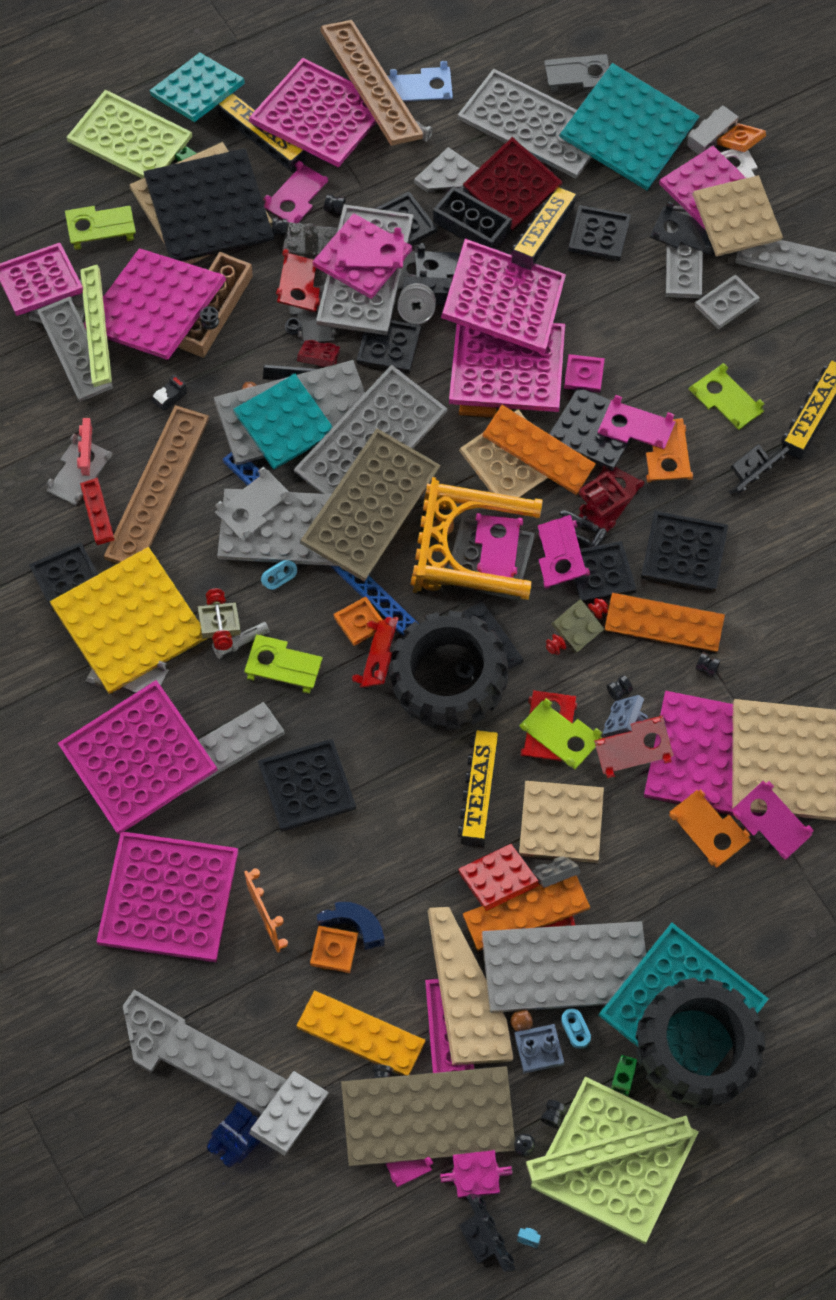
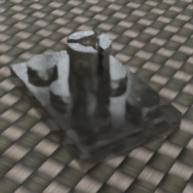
(307, 239)

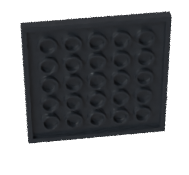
(208, 205)

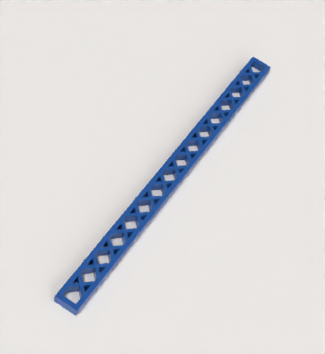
(361, 589)

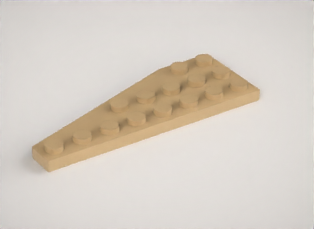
(472, 1030)

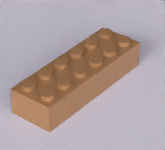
(237, 275)

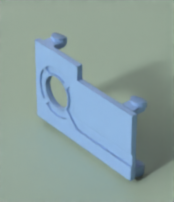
(416, 86)

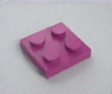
(584, 373)

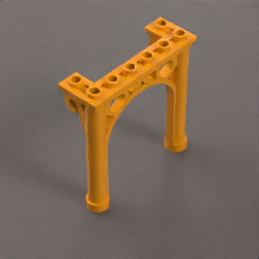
(434, 574)

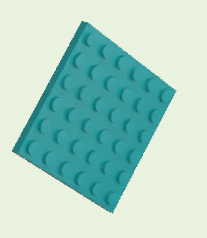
(629, 126)
(693, 1037)

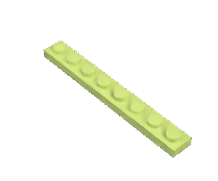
(96, 326)
(609, 1149)

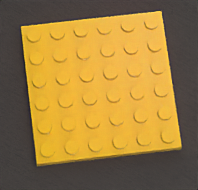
(128, 620)

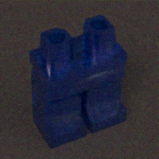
(234, 1136)

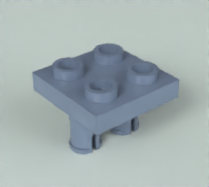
(623, 714)
(539, 1048)

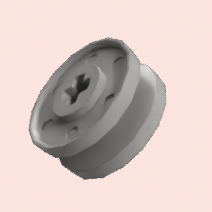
(413, 294)

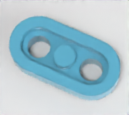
(278, 575)
(577, 1029)

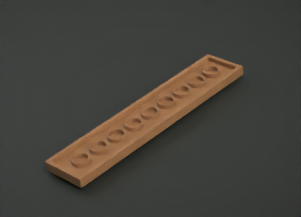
(371, 82)
(158, 484)

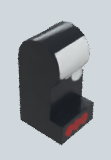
(170, 393)

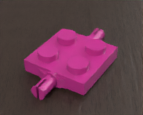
(476, 1173)

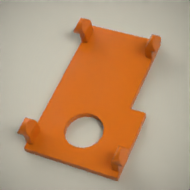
(676, 450)
(704, 823)
(269, 924)

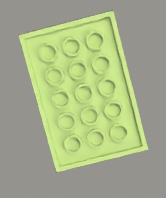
(128, 135)

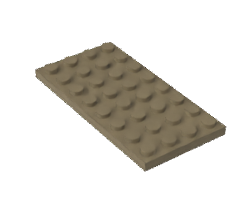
(370, 504)
(427, 1116)

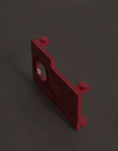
(608, 522)

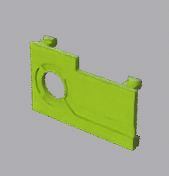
(102, 224)
(731, 401)
(287, 666)
(555, 731)

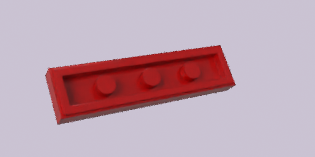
(97, 511)

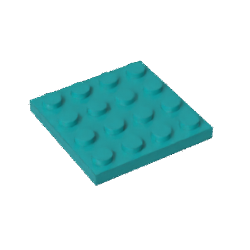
(197, 87)
(283, 421)

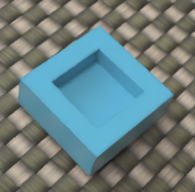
(529, 1237)

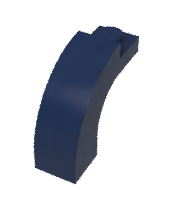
(357, 917)

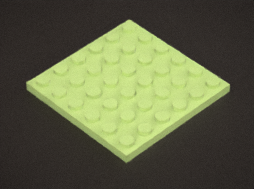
(623, 1191)

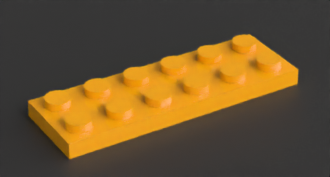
(360, 1033)

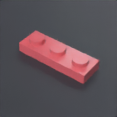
(84, 447)

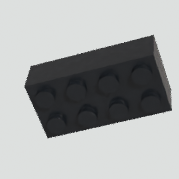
(471, 219)

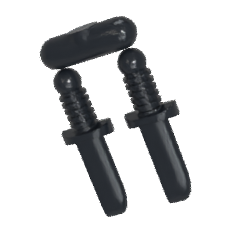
(597, 540)

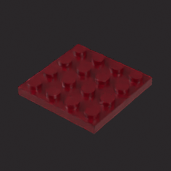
(513, 182)

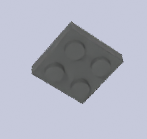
(555, 872)

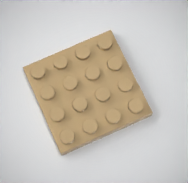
(737, 215)
(499, 469)
(561, 821)

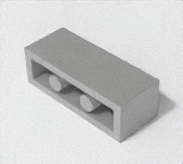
(711, 129)

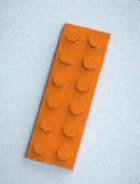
(538, 449)
(664, 622)
(529, 910)

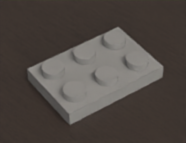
(727, 301)

